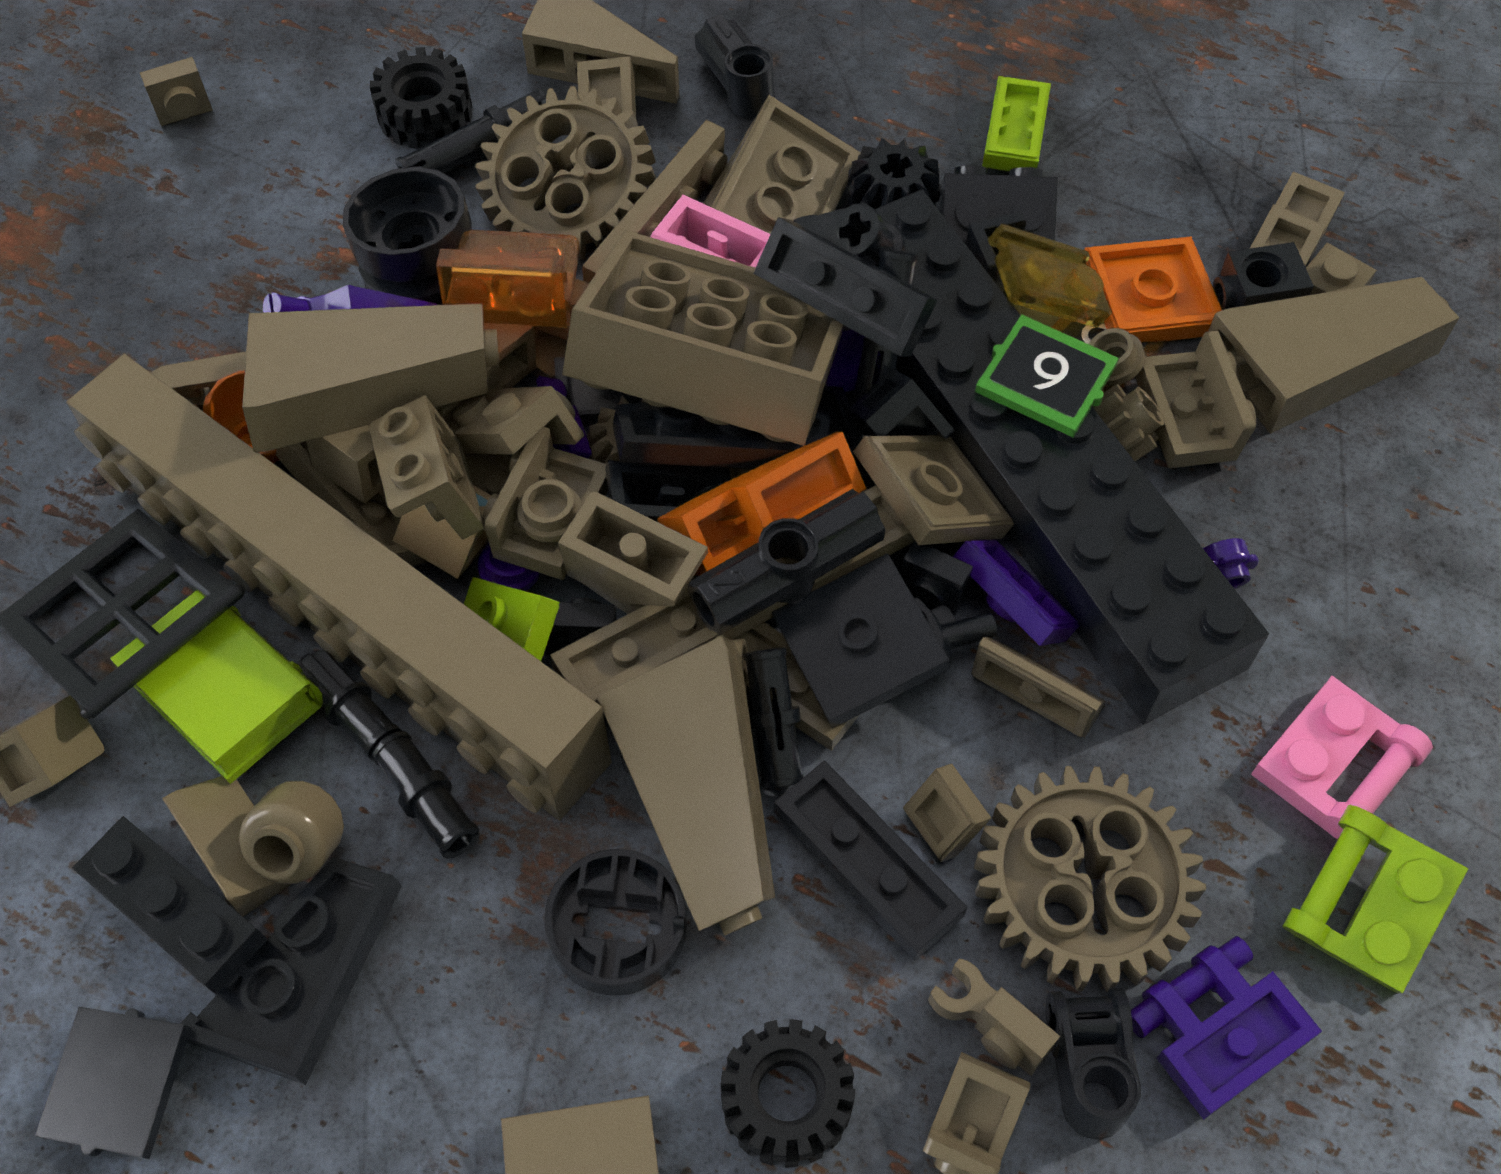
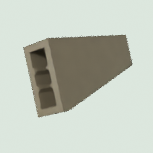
(1330, 345)
(351, 366)
(698, 778)

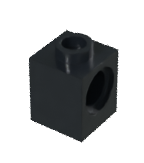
(1262, 276)

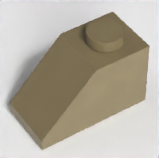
(628, 554)

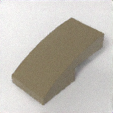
(1300, 215)

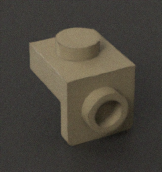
(975, 1118)

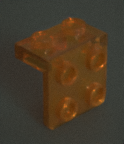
(513, 275)

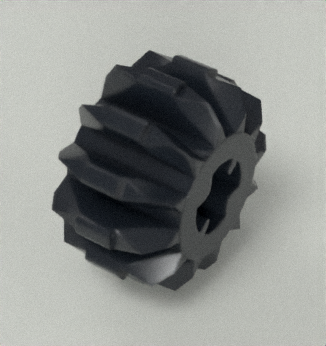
(891, 174)

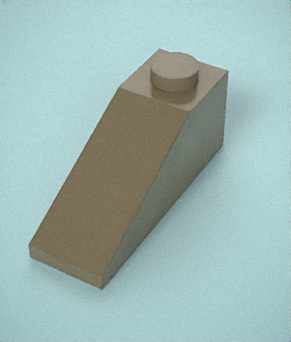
(582, 30)

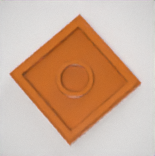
(1156, 288)

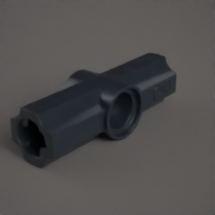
(757, 581)

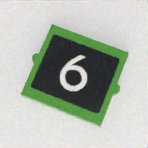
(1047, 375)

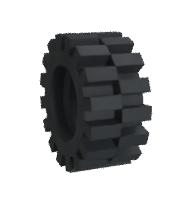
(416, 77)
(787, 1139)

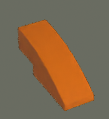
(786, 487)

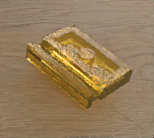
(1049, 276)

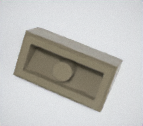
(1036, 686)
(212, 821)

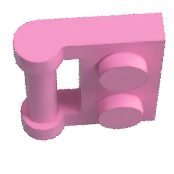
(1325, 742)

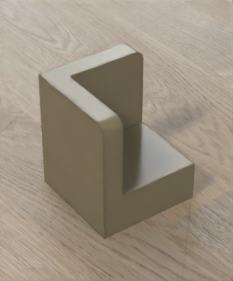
(45, 750)

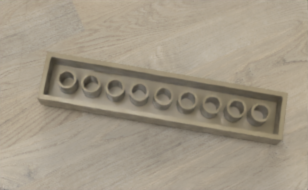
(346, 588)

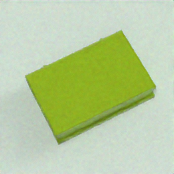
(227, 690)

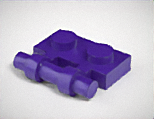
(1236, 1043)

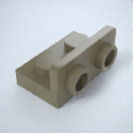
(425, 465)

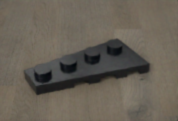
(677, 437)

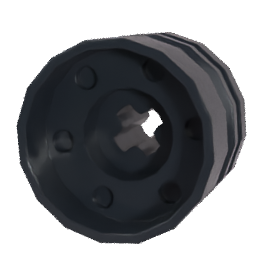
(400, 226)

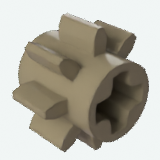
(1131, 419)

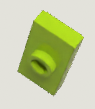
(1016, 124)
(515, 613)

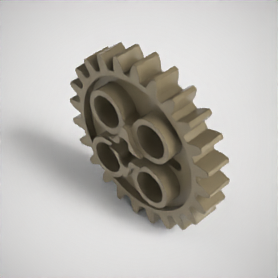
(565, 168)
(1148, 871)

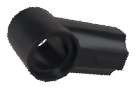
(737, 63)

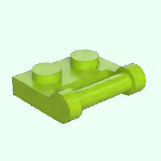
(1396, 910)

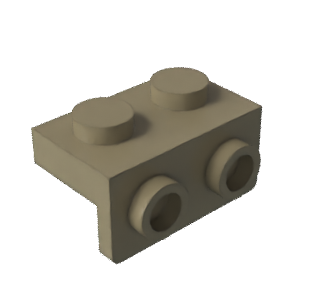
(1200, 404)
(511, 417)
(528, 465)

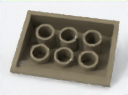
(702, 339)

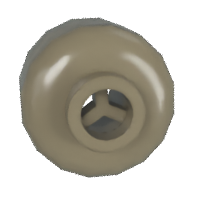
(291, 832)

